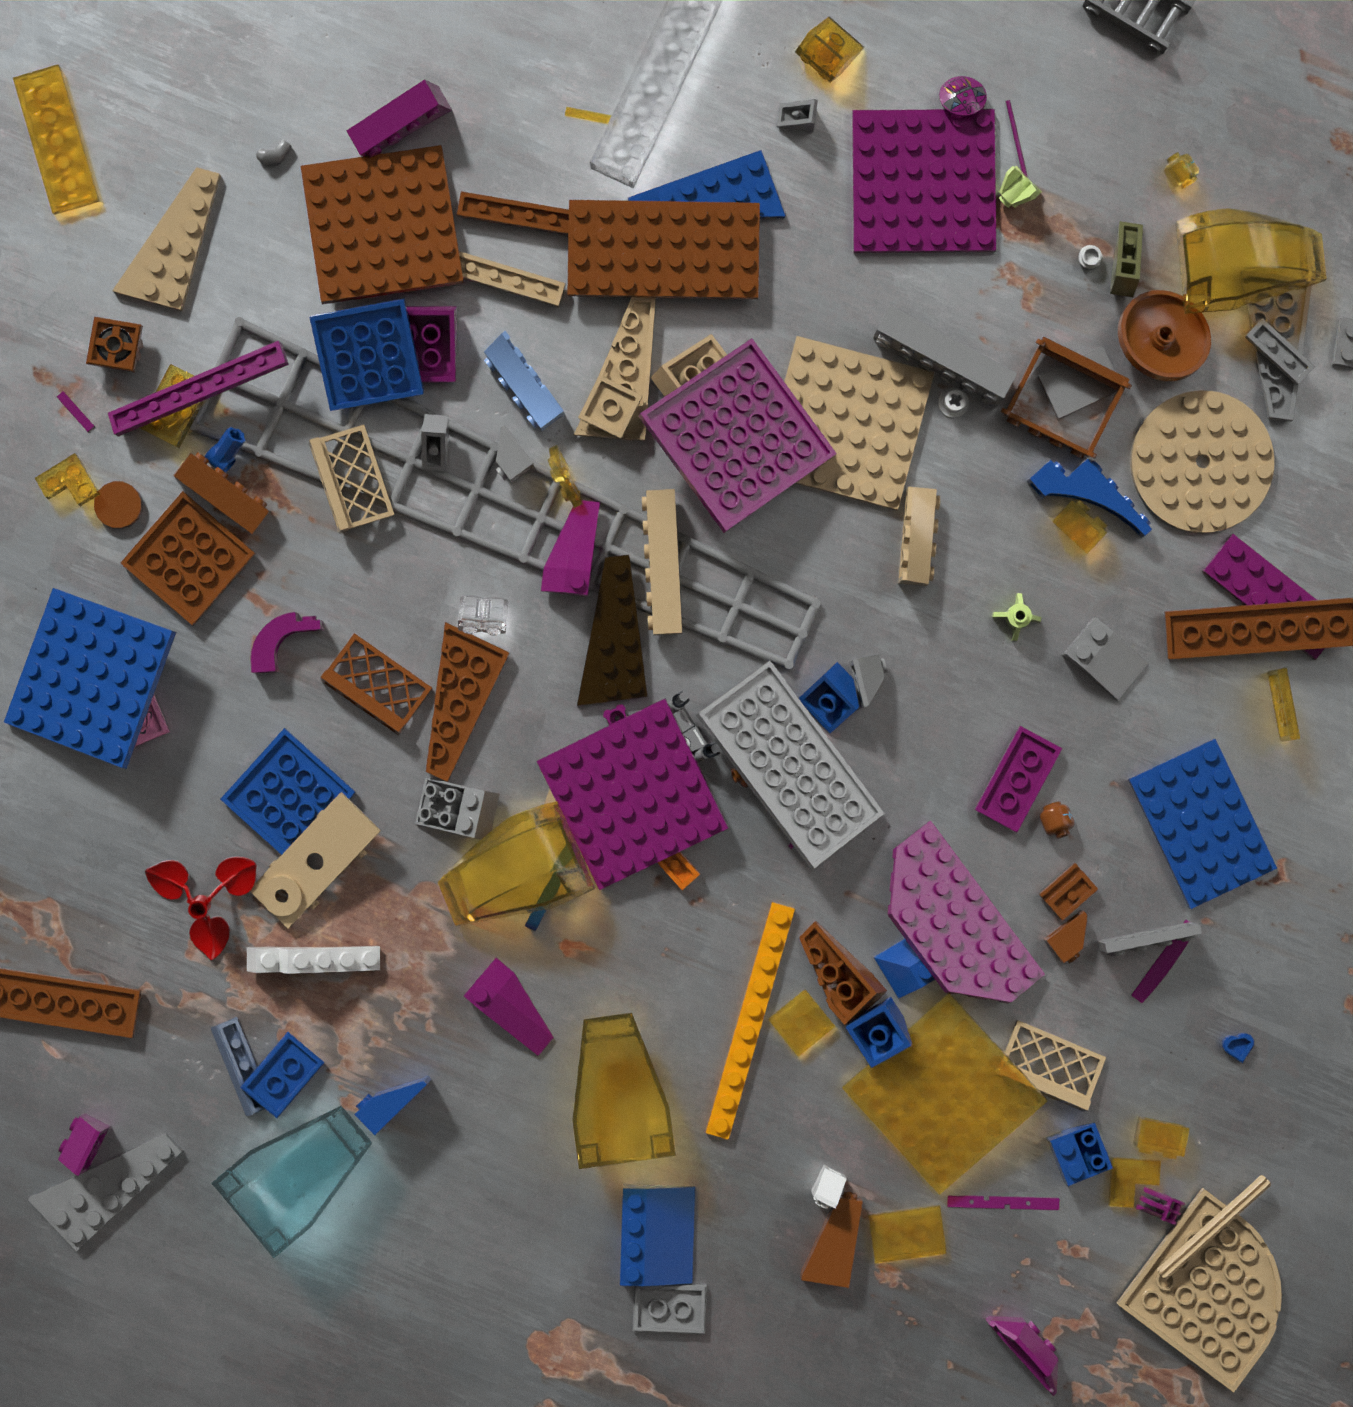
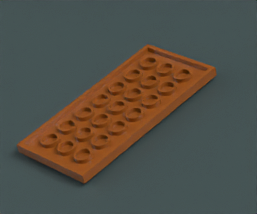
(663, 249)

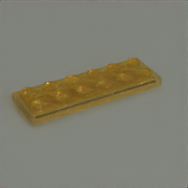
(56, 139)

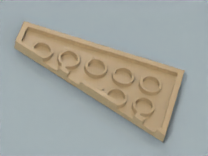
(629, 364)

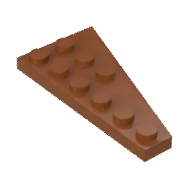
(463, 687)

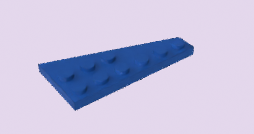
(737, 180)

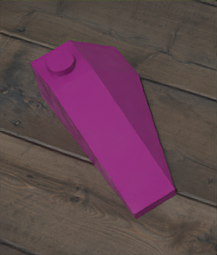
(571, 558)
(508, 1004)

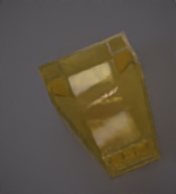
(1244, 258)
(517, 869)
(618, 1097)

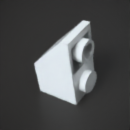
(828, 1187)

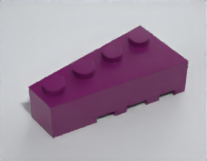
(399, 118)

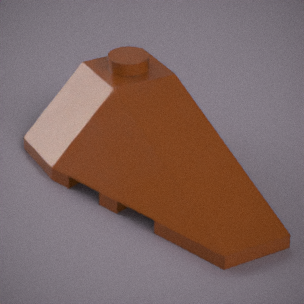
(844, 979)

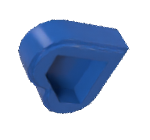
(1238, 1046)

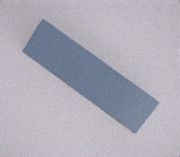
(237, 1060)

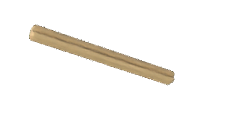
(1213, 1227)

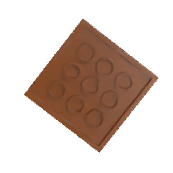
(188, 558)

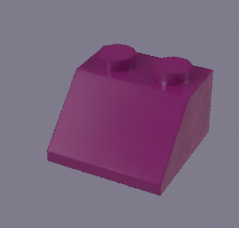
(83, 1143)

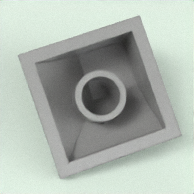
(868, 676)

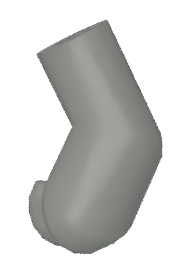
(273, 156)

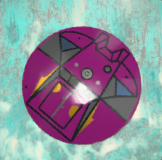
(962, 96)

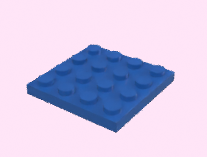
(367, 354)
(284, 791)

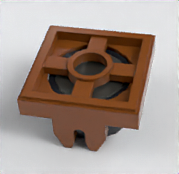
(115, 344)

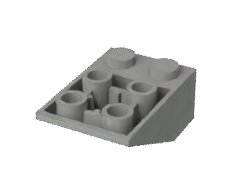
(457, 808)

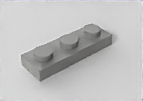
(1279, 351)

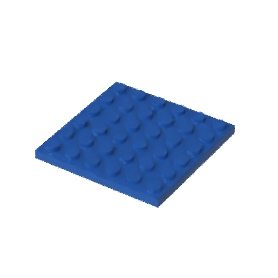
(90, 678)

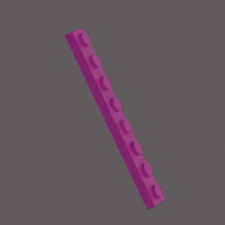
(198, 388)

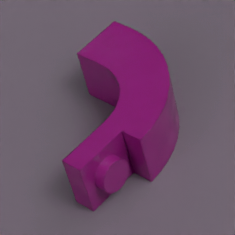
(268, 641)

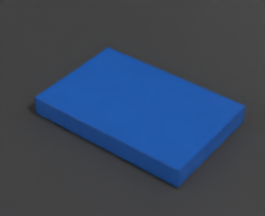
(282, 1075)

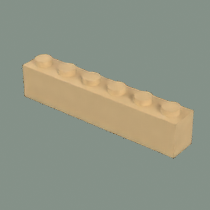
(664, 563)

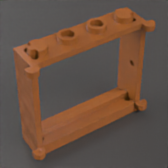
(1082, 365)

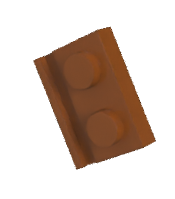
(1068, 891)

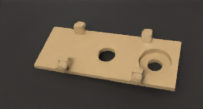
(336, 835)

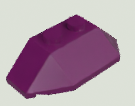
(1029, 1348)

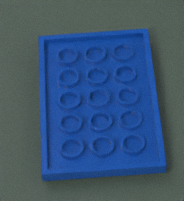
(1202, 823)

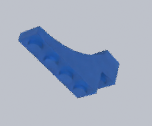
(1089, 486)

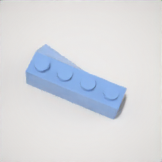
(523, 382)

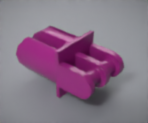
(1162, 1206)

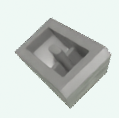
(797, 115)

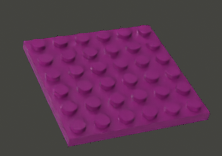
(923, 181)
(737, 435)
(632, 794)

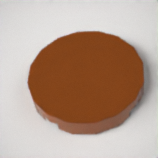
(118, 505)

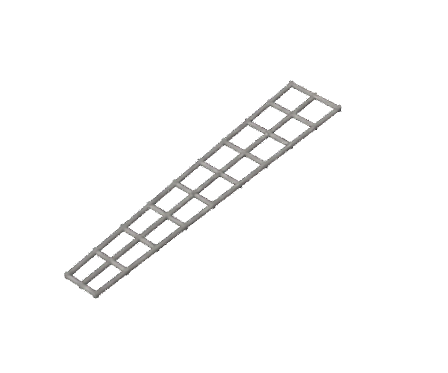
(541, 518)

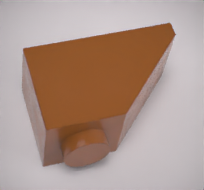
(1068, 938)

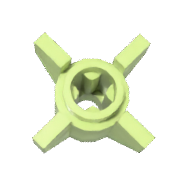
(1017, 188)
(1012, 621)

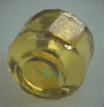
(1181, 170)

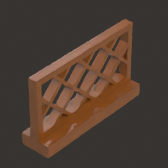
(364, 701)

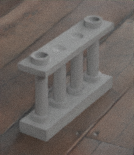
(1154, 42)

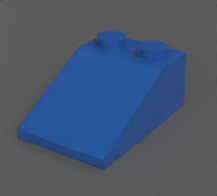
(385, 1104)

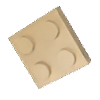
(610, 407)

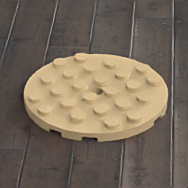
(1193, 496)

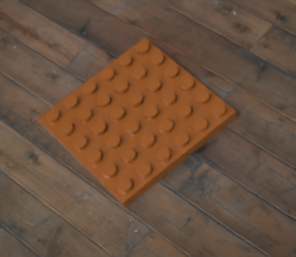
(381, 224)

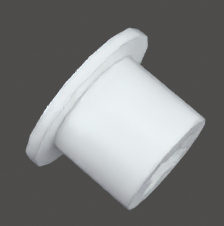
(953, 402)

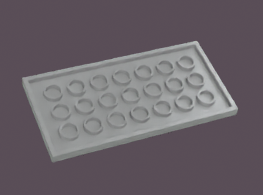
(790, 764)

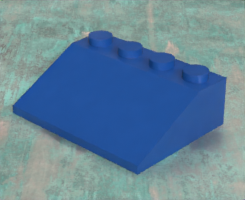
(657, 1235)

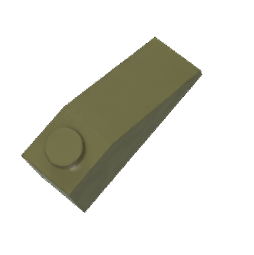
(1127, 259)

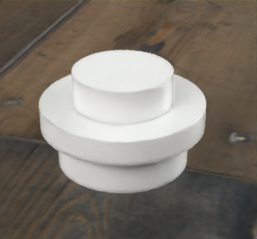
(1090, 257)

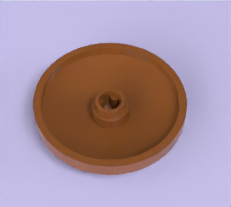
(1162, 338)

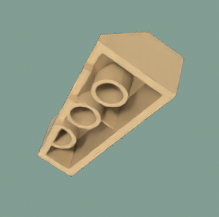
(918, 536)

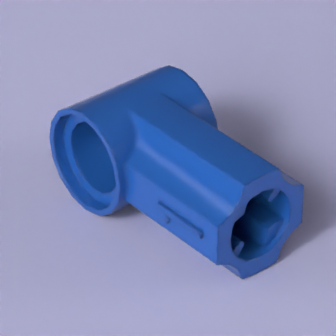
(223, 452)

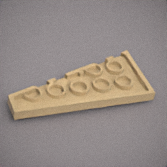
(169, 255)

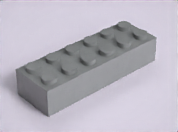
(944, 355)

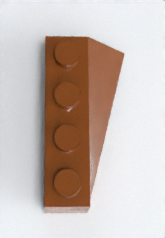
(221, 493)

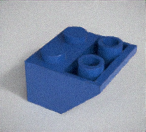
(1079, 1153)

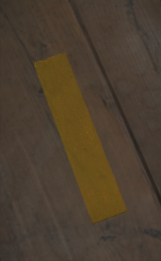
(588, 115)

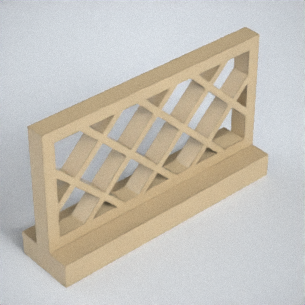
(331, 485)
(1050, 1087)

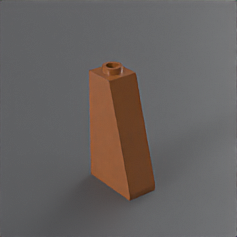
(834, 1248)

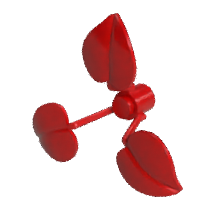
(207, 934)

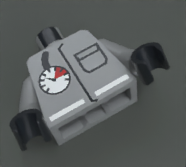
(695, 740)

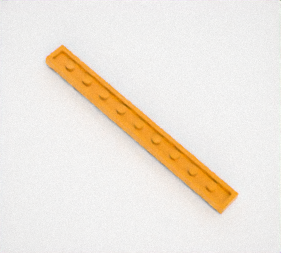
(750, 1020)

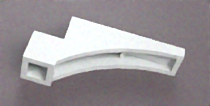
(312, 959)

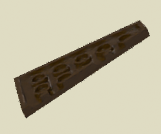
(614, 650)

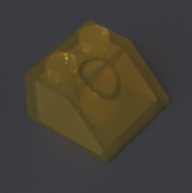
(829, 49)

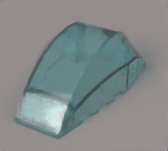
(293, 1177)

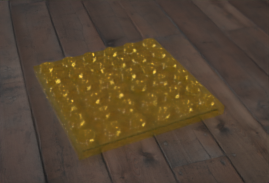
(946, 1094)

